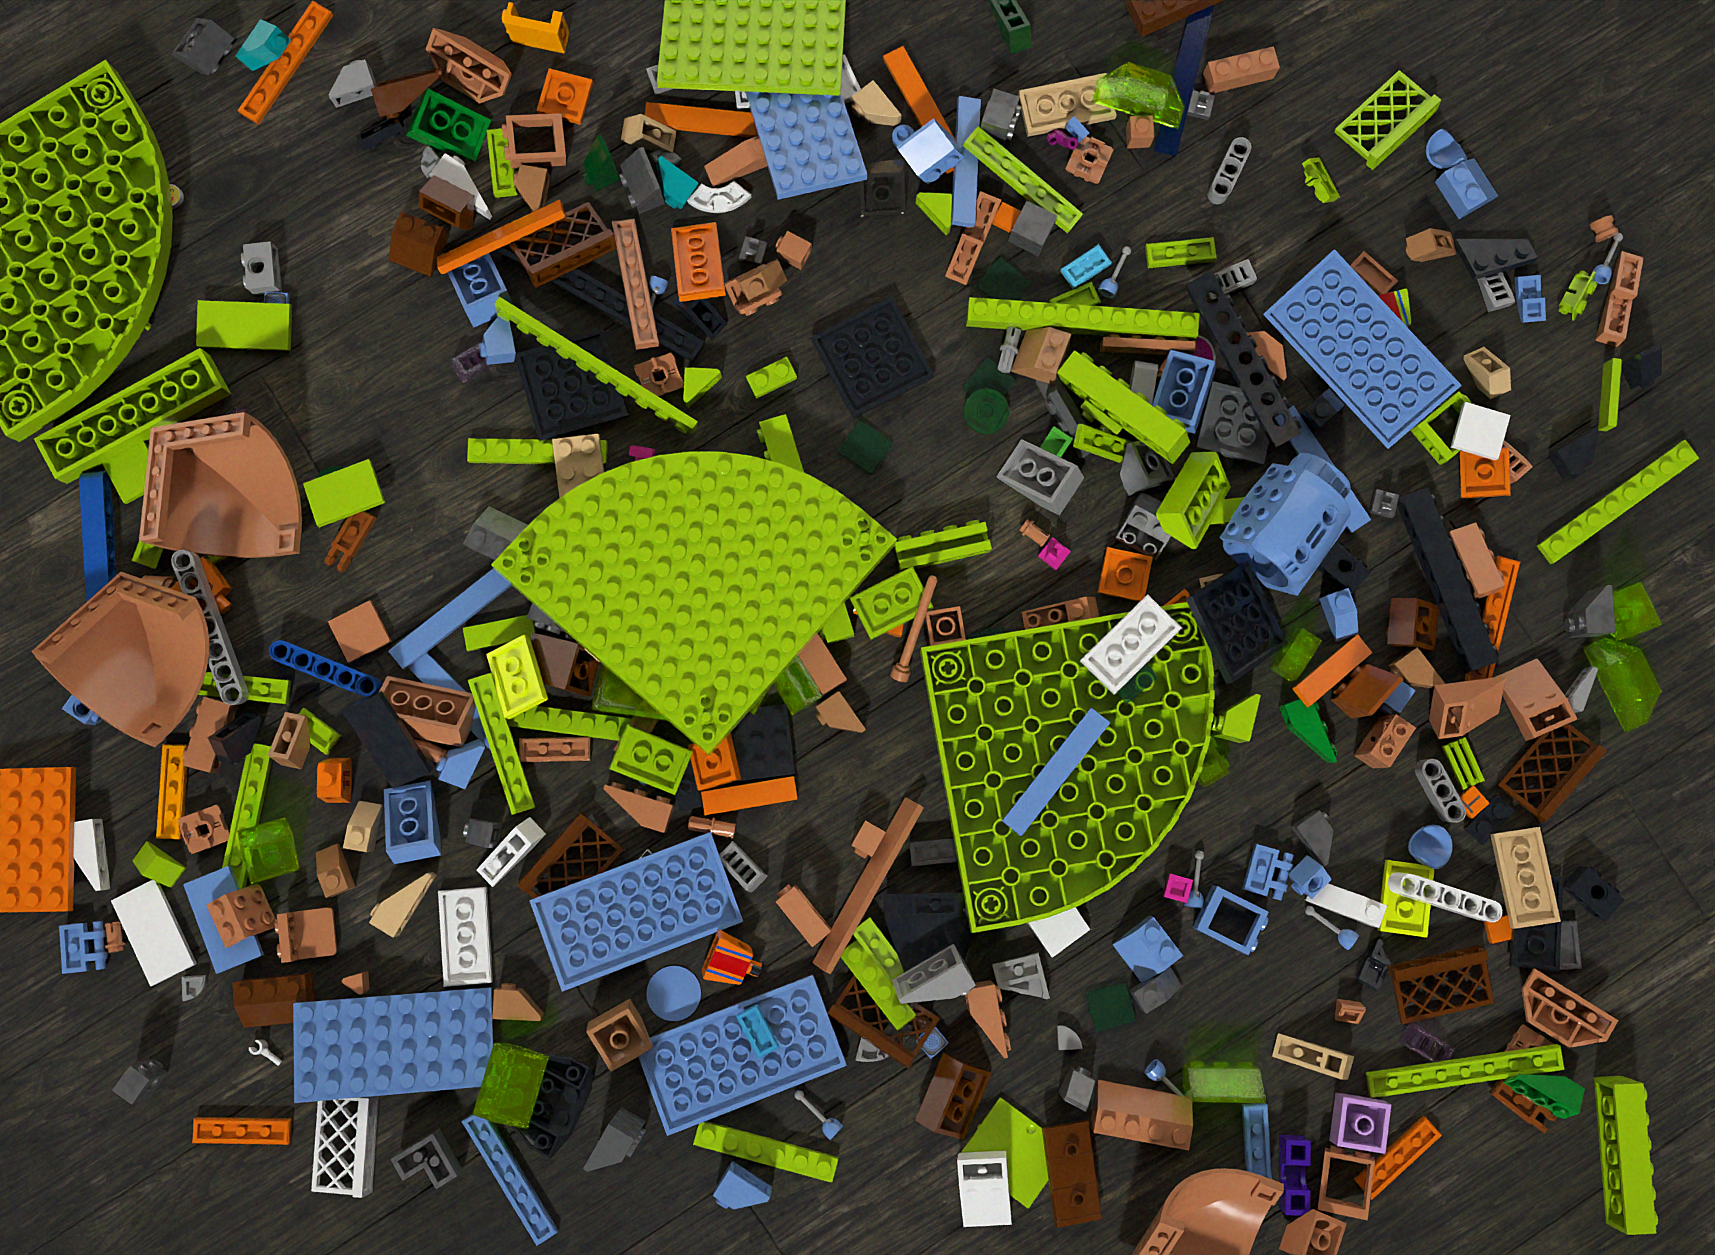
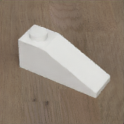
(454, 172)
(511, 851)
(90, 852)
(1350, 905)

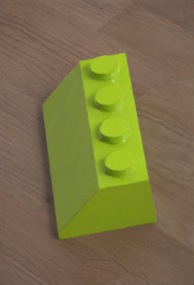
(1194, 498)

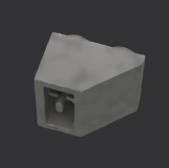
(1142, 529)

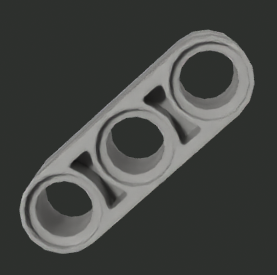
(1233, 161)
(1144, 379)
(1449, 797)

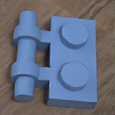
(1261, 870)
(75, 947)

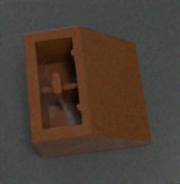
(447, 202)

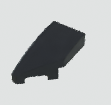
(1374, 967)

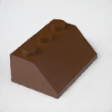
(271, 998)
(953, 1096)

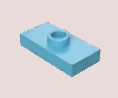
(1086, 266)

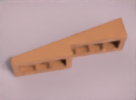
(973, 239)
(1618, 304)

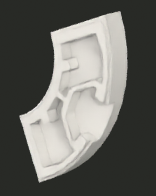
(719, 199)

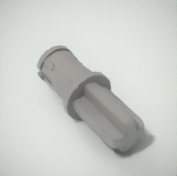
(1009, 350)

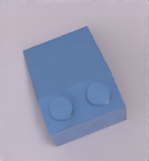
(479, 288)
(411, 822)

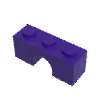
(1293, 1159)

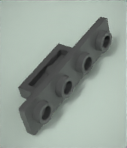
(1064, 409)

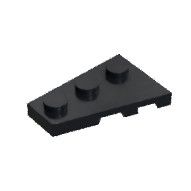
(1494, 256)

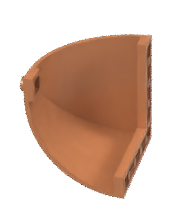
(220, 490)
(132, 656)
(1211, 1214)

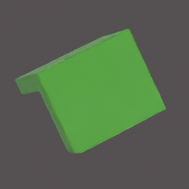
(1056, 442)

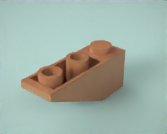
(1061, 613)
(645, 810)

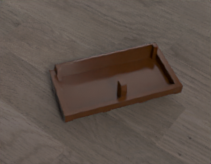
(1071, 1173)

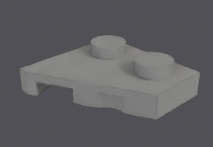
(1022, 975)

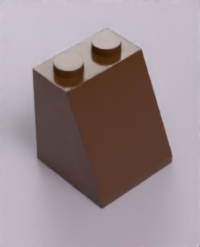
(565, 664)

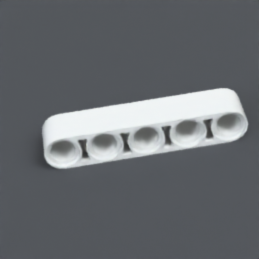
(1454, 900)

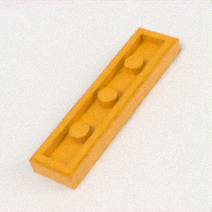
(171, 792)

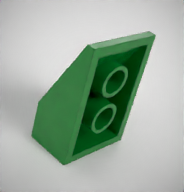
(448, 126)

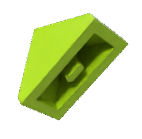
(937, 208)
(698, 382)
(158, 865)

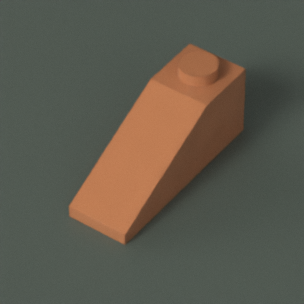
(736, 162)

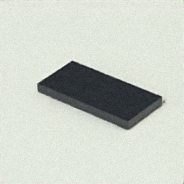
(387, 739)
(1539, 944)

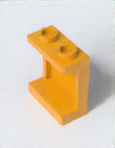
(535, 33)

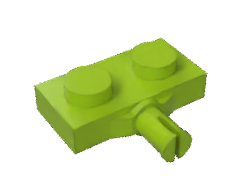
(1319, 178)

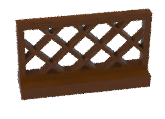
(570, 256)
(1564, 785)
(559, 848)
(1442, 964)
(873, 1035)

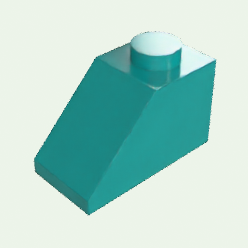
(263, 46)
(674, 183)

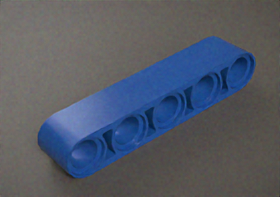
(315, 666)

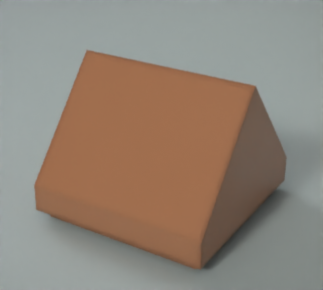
(358, 983)
(1349, 1011)

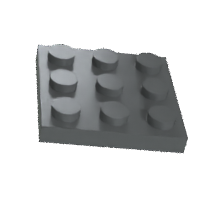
(1231, 426)

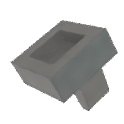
(1201, 104)
(753, 251)
(1384, 503)

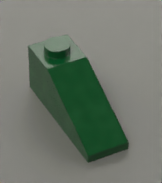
(1012, 24)
(599, 166)

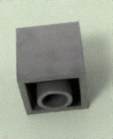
(1032, 228)

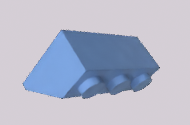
(1185, 387)

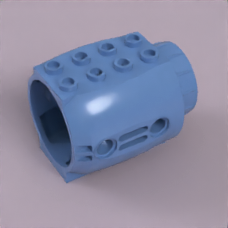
(1289, 522)

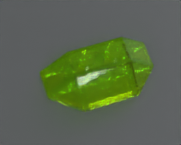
(1141, 93)
(1625, 681)

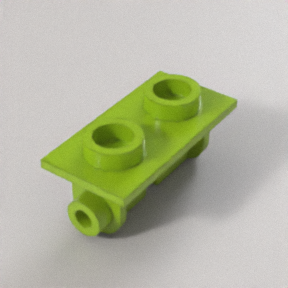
(1576, 303)

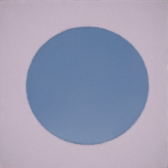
(673, 993)

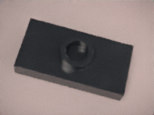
(687, 793)

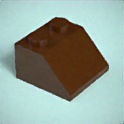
(416, 244)
(1412, 624)

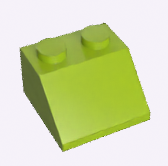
(1237, 720)

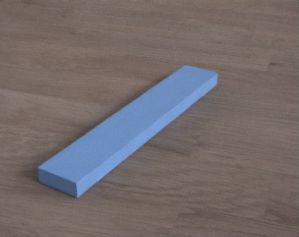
(966, 170)
(1308, 444)
(449, 618)
(432, 673)
(1055, 771)
(511, 1178)

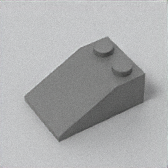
(1041, 476)
(935, 979)

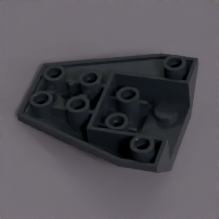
(926, 925)
(558, 1104)

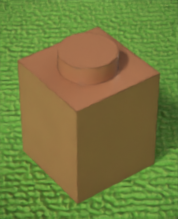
(1140, 131)
(793, 250)
(867, 839)

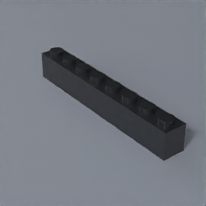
(1447, 580)

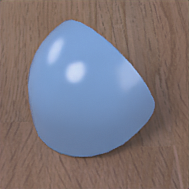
(1444, 150)
(1431, 846)

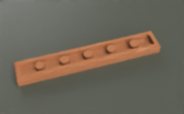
(635, 284)

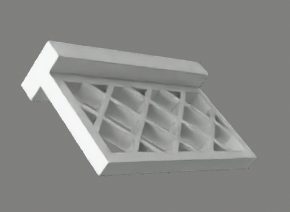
(363, 1149)

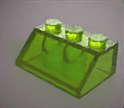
(1223, 1082)
(510, 1085)

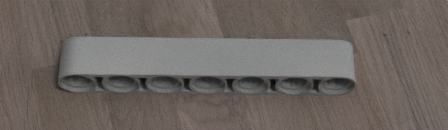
(219, 635)

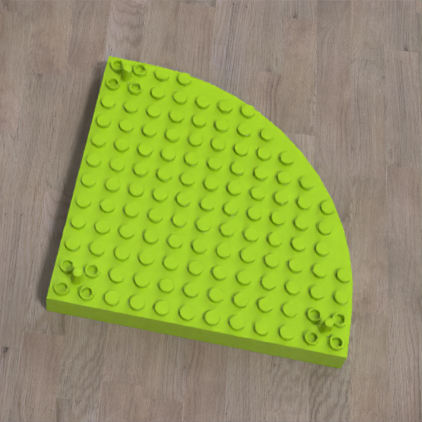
(77, 244)
(696, 576)
(1003, 714)

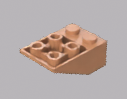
(1535, 700)
(1464, 705)
(984, 1008)

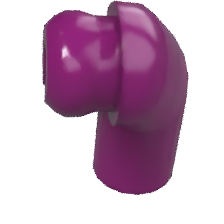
(1062, 139)

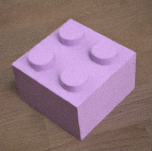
(1360, 1122)

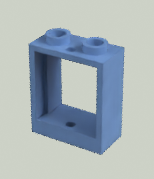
(1209, 908)

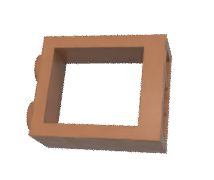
(545, 159)
(1390, 735)
(803, 914)
(1343, 1207)

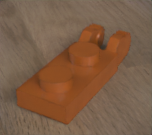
(350, 539)
(1521, 1105)

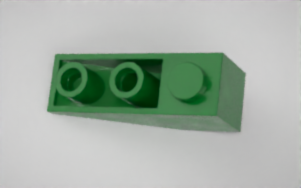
(1309, 728)
(1552, 1092)

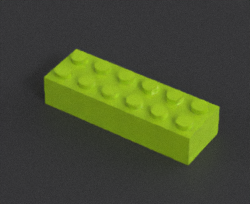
(1124, 407)
(1625, 1155)

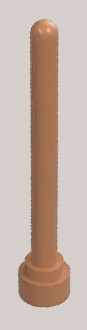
(901, 670)

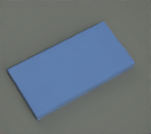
(202, 892)

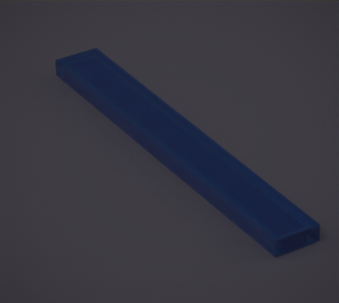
(1185, 75)

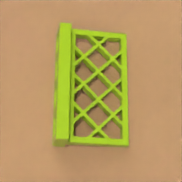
(1404, 127)

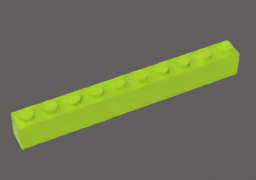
(1081, 319)
(782, 449)

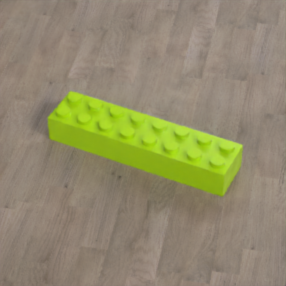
(130, 414)

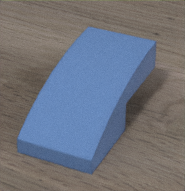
(1529, 300)

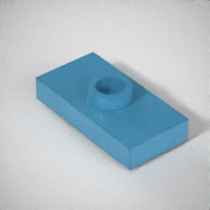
(757, 1031)

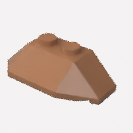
(468, 66)
(1564, 1013)

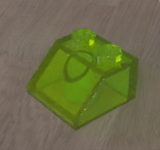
(1633, 611)
(268, 850)

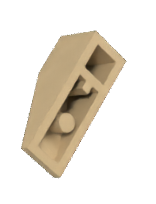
(396, 910)
(1313, 1056)

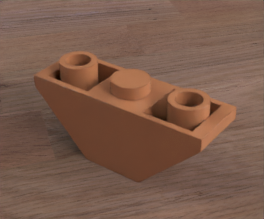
(1270, 350)

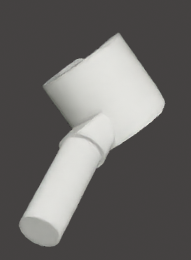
(264, 1051)

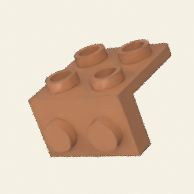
(739, 301)
(241, 914)
(306, 934)

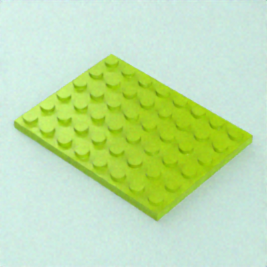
(753, 46)

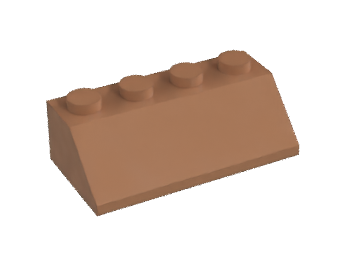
(431, 710)
(1142, 1115)

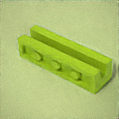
(943, 546)

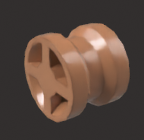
(1604, 228)

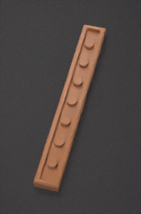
(867, 885)

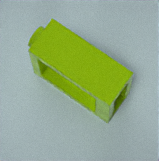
(1430, 439)

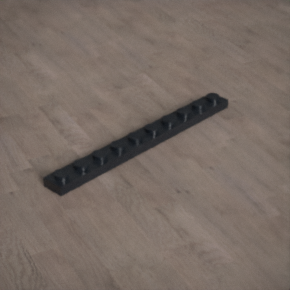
(616, 305)

